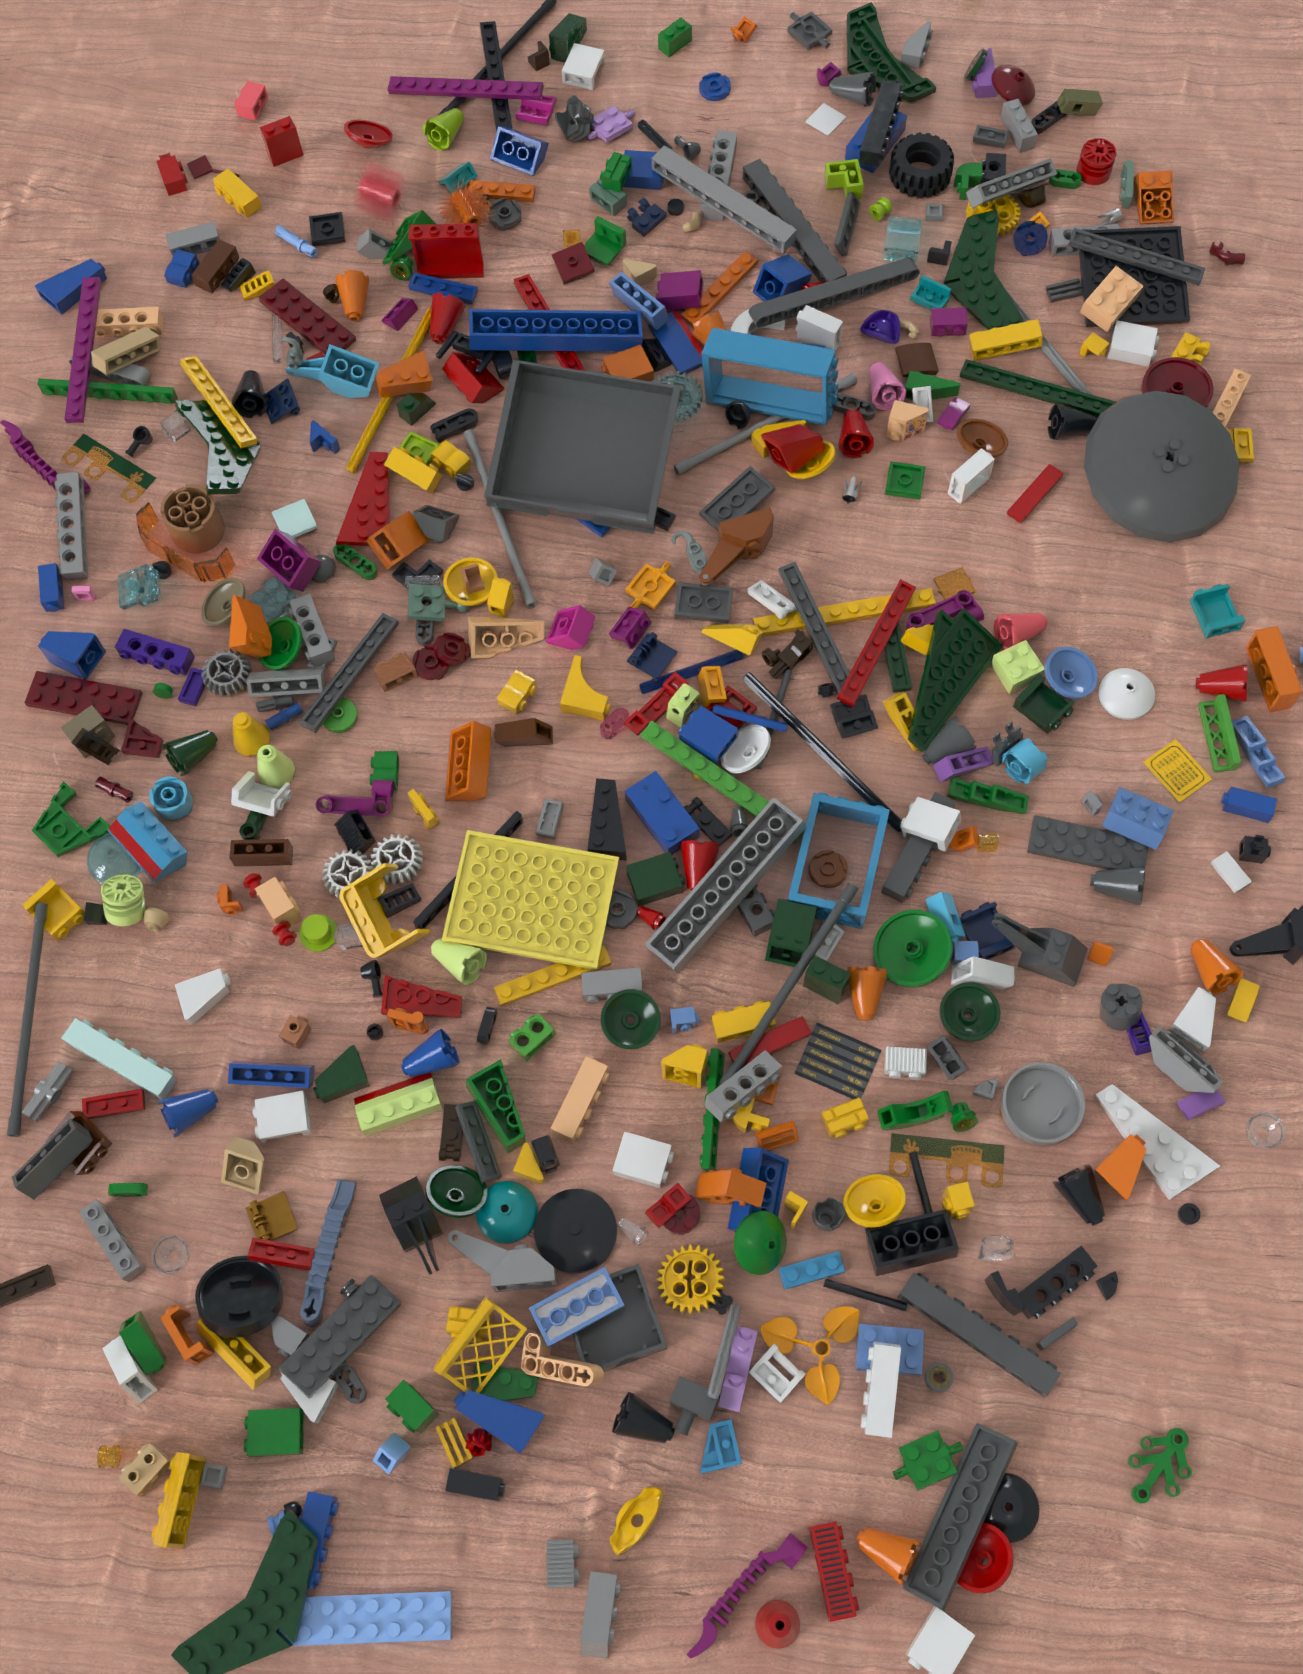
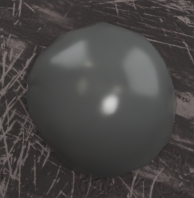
(325, 570)
(828, 1214)

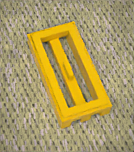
(446, 1425)

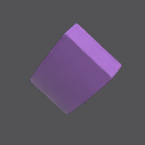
(1199, 1103)

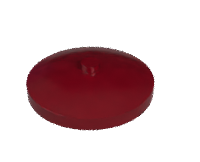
(1179, 377)

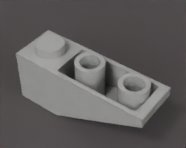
(914, 47)

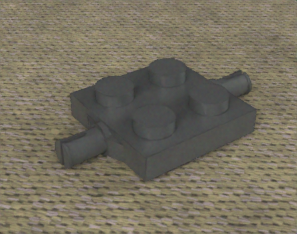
(809, 30)

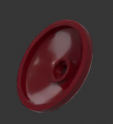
(1013, 84)

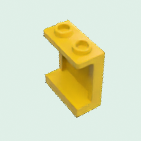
(61, 912)

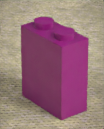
(680, 290)

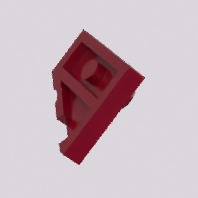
(141, 741)

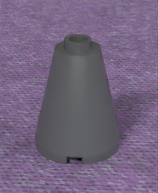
(855, 87)
(949, 741)
(1121, 883)

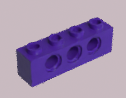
(148, 645)

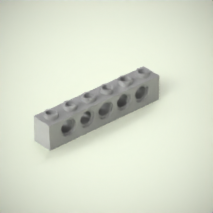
(721, 166)
(1011, 183)
(78, 567)

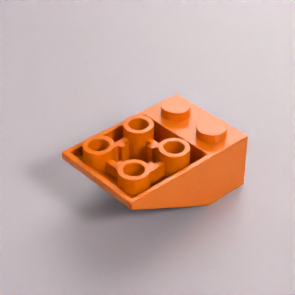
(1154, 196)
(397, 540)

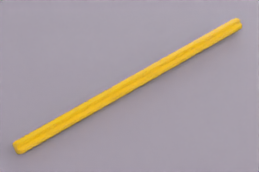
(385, 401)

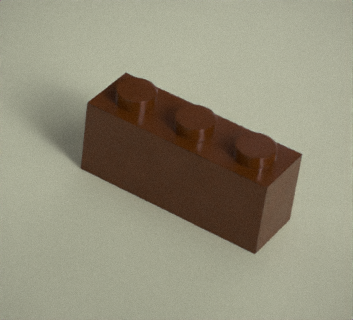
(215, 266)
(261, 852)

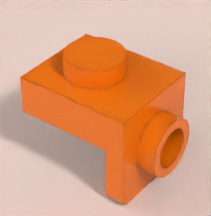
(744, 30)
(964, 839)
(224, 897)

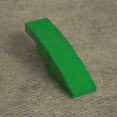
(988, 796)

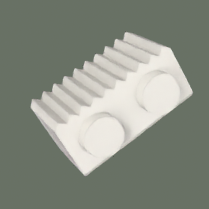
(905, 1062)

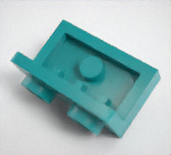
(931, 293)

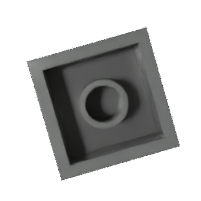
(693, 1402)

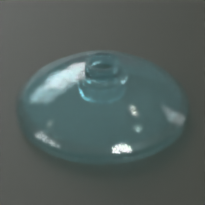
(105, 866)

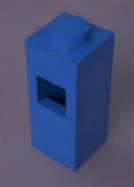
(50, 587)
(1249, 804)

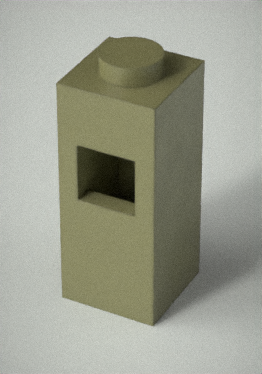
(1079, 102)

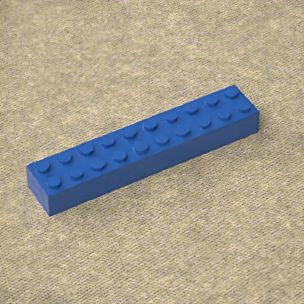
(554, 330)

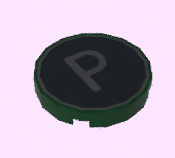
(975, 64)

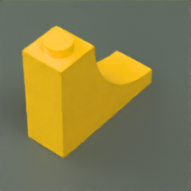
(580, 698)

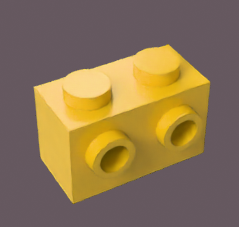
(958, 1201)

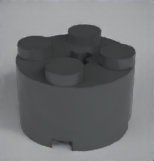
(1121, 1006)

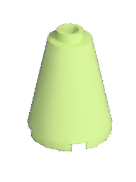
(274, 767)
(460, 959)

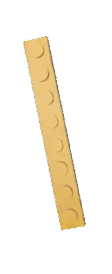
(218, 401)

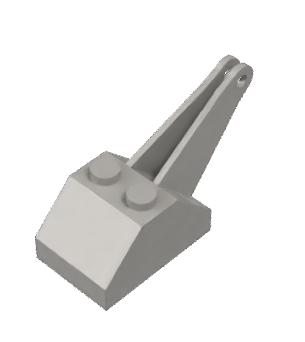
(510, 1269)

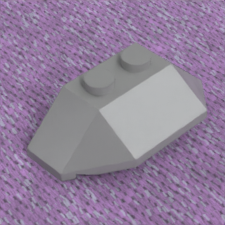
(1183, 1063)

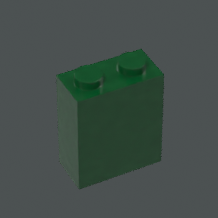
(655, 878)
(826, 979)

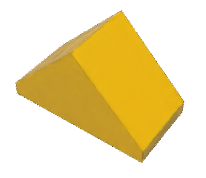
(527, 1166)

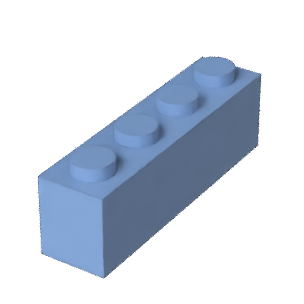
(639, 300)

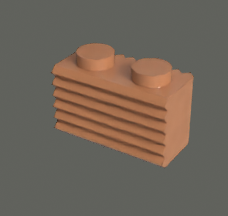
(395, 671)

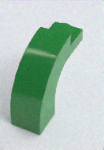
(915, 1113)

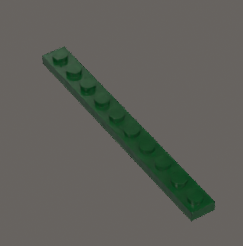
(1034, 388)

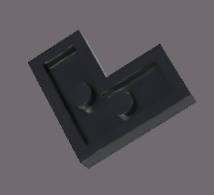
(427, 569)

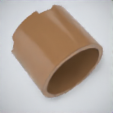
(192, 519)

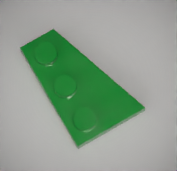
(506, 1383)

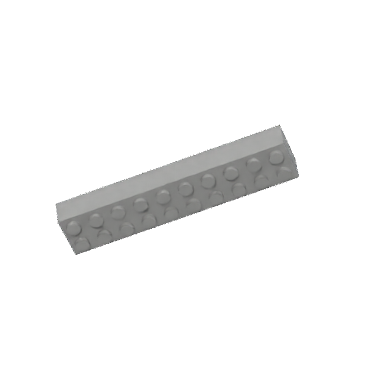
(725, 885)

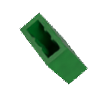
(274, 1432)

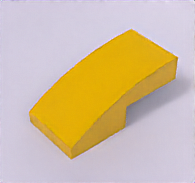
(1243, 1000)

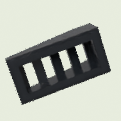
(239, 274)
(394, 909)

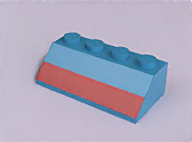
(148, 842)

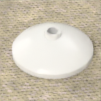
(1120, 700)
(747, 749)

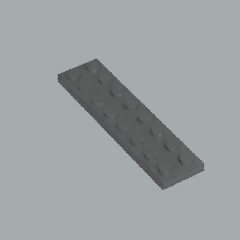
(960, 1516)

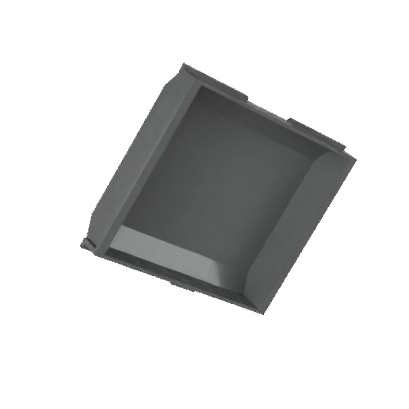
(582, 446)

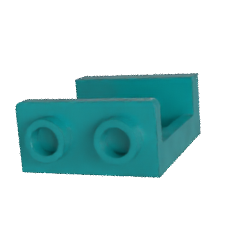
(1216, 611)

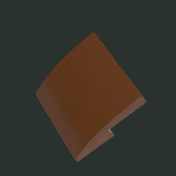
(916, 358)

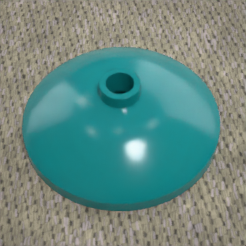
(515, 1223)

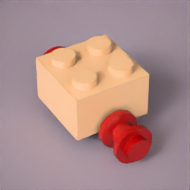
(278, 903)

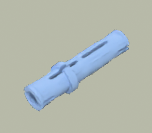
(301, 244)

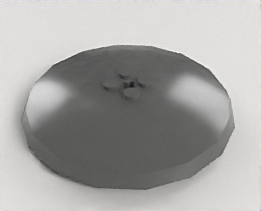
(1161, 466)

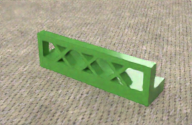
(1226, 732)

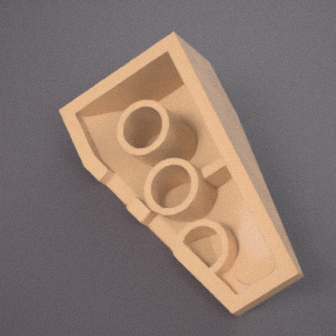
(498, 635)

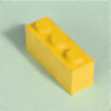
(236, 193)
(413, 469)
(739, 1022)

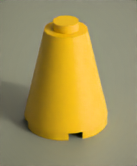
(249, 734)

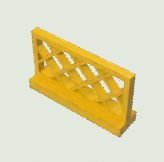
(465, 1335)

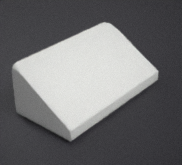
(830, 942)

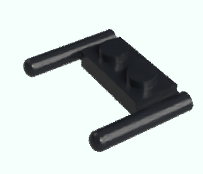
(461, 343)

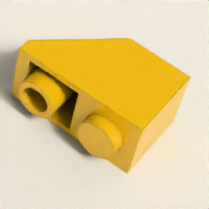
(500, 597)
(918, 638)

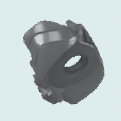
(581, 114)

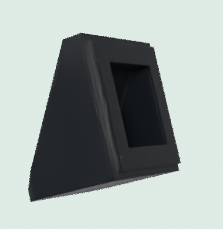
(94, 914)

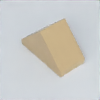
(639, 271)

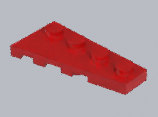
(419, 999)

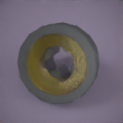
(947, 1377)

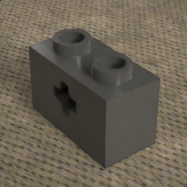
(947, 1057)

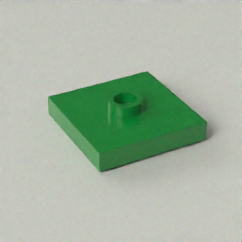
(905, 480)

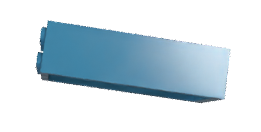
(776, 355)

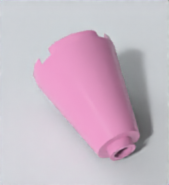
(885, 387)

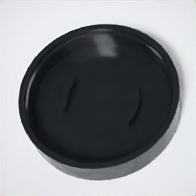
(239, 1297)

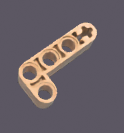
(562, 1366)

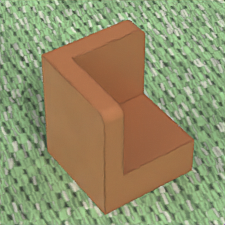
(472, 578)

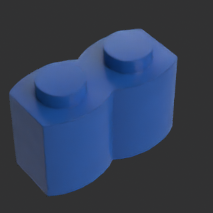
(181, 268)

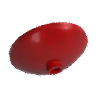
(368, 133)
(995, 1547)

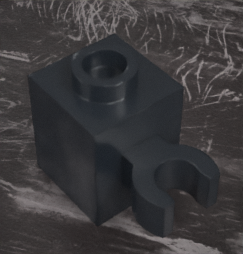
(1254, 849)

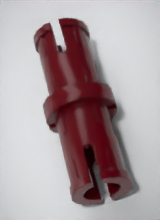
(114, 789)

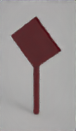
(201, 167)

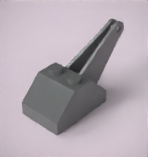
(1044, 950)

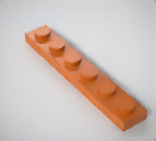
(721, 287)

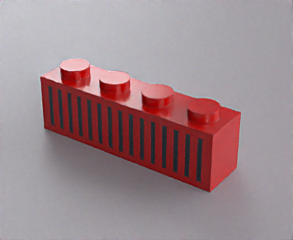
(832, 1571)

